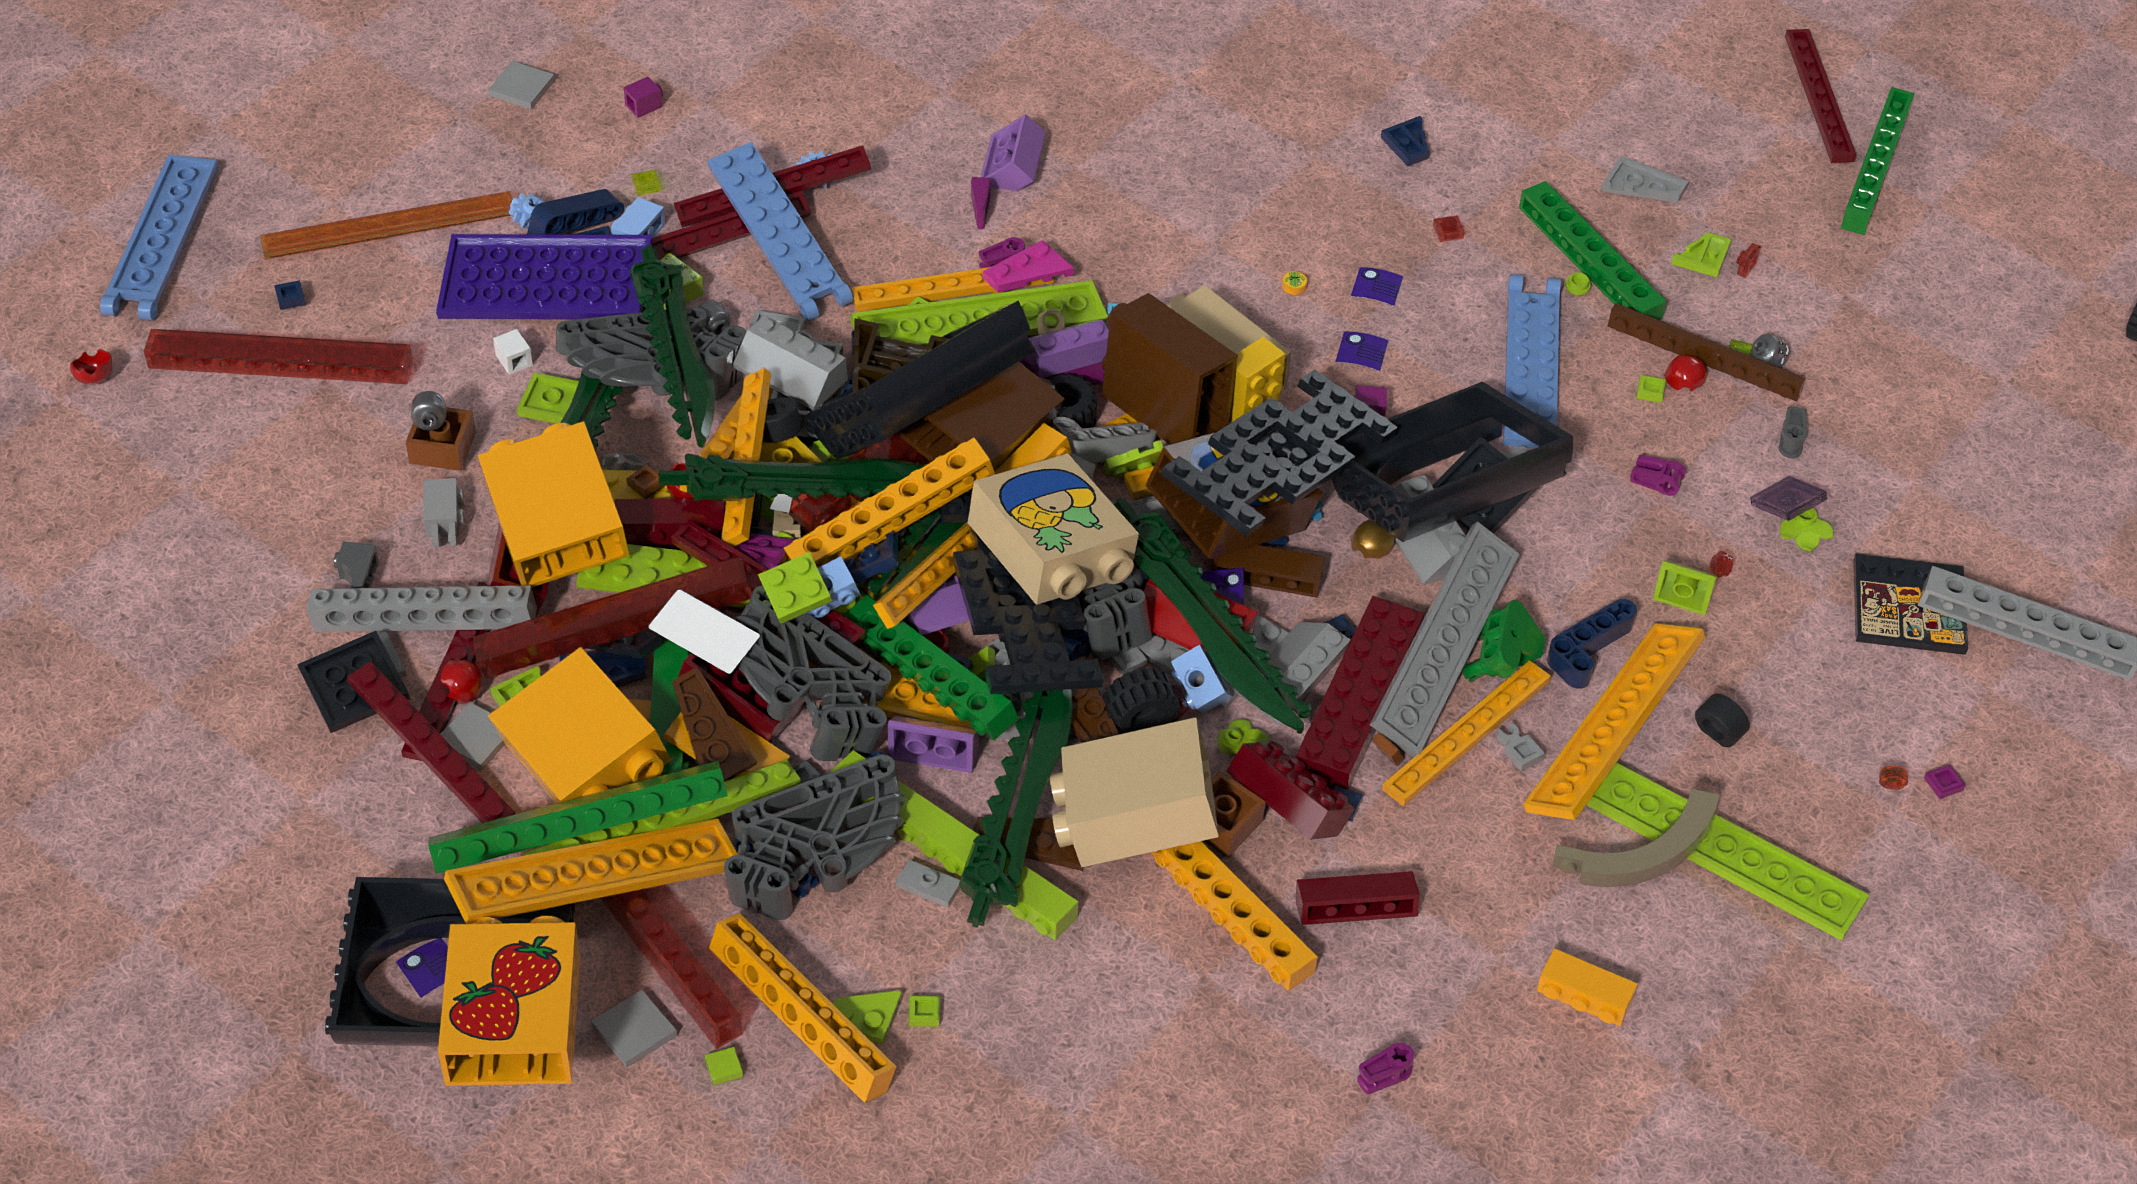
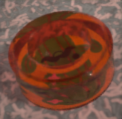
(1893, 777)

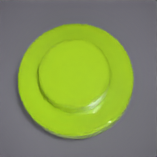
(1578, 284)

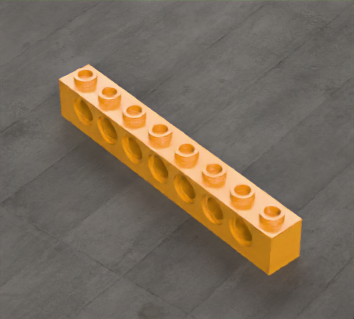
(904, 510)
(1238, 900)
(802, 1007)

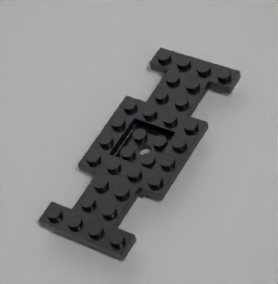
(1301, 441)
(1027, 629)

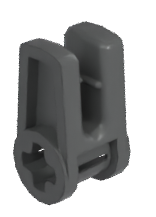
(1793, 432)

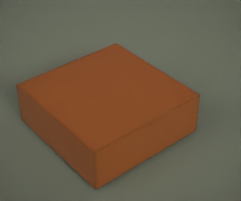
(644, 481)
(1388, 748)

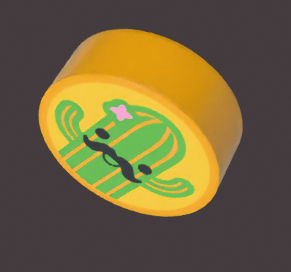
(1294, 282)

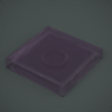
(1788, 498)

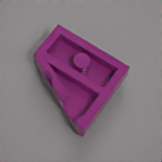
(765, 549)

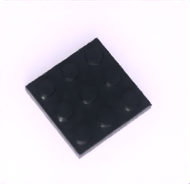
(1476, 458)
(329, 683)

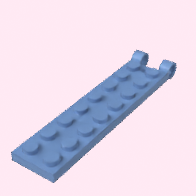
(778, 229)
(159, 235)
(1532, 352)

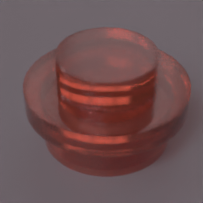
(1721, 564)

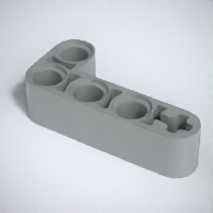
(1104, 442)

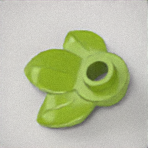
(1806, 530)
(1236, 734)

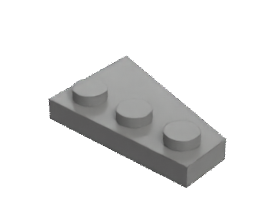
(1643, 181)

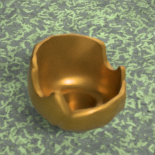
(1372, 540)

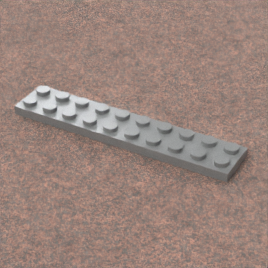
(1444, 640)

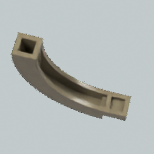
(1649, 860)

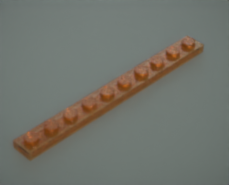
(386, 225)

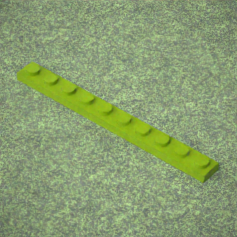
(739, 791)

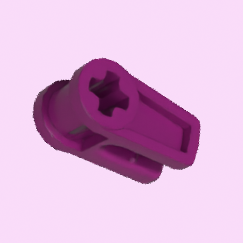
(1000, 251)
(1657, 474)
(1386, 1068)

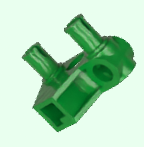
(1508, 642)

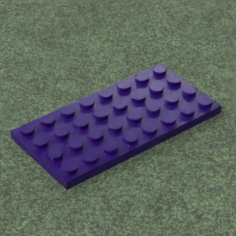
(539, 276)

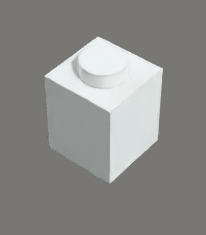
(512, 351)

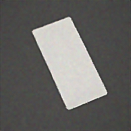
(704, 631)

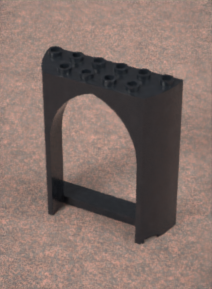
(924, 384)
(1440, 432)
(381, 921)

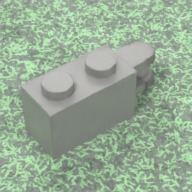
(442, 510)

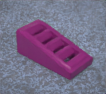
(980, 198)

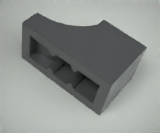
(357, 563)

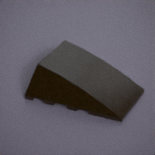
(880, 355)

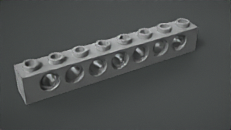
(420, 608)
(2030, 622)

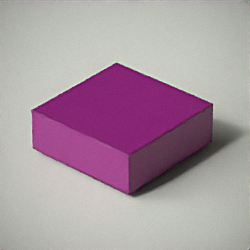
(1944, 781)

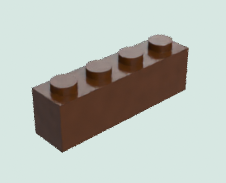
(1275, 569)

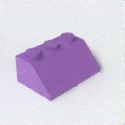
(1014, 154)
(1068, 348)
(939, 610)
(932, 743)

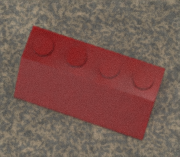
(1171, 625)

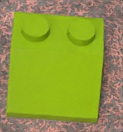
(1684, 587)

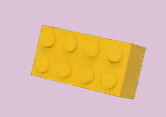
(1257, 377)

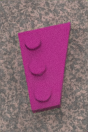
(1026, 266)

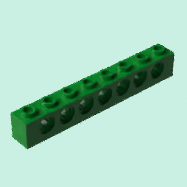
(1877, 161)
(1590, 251)
(934, 671)

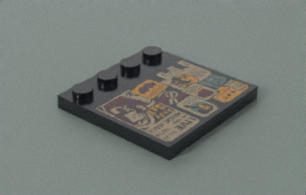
(1889, 611)

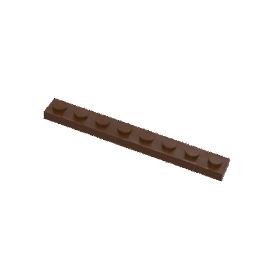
(1710, 353)

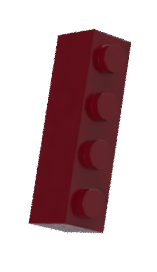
(1357, 898)

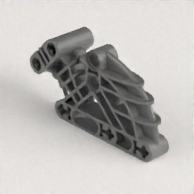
(621, 352)
(1115, 614)
(846, 676)
(768, 874)

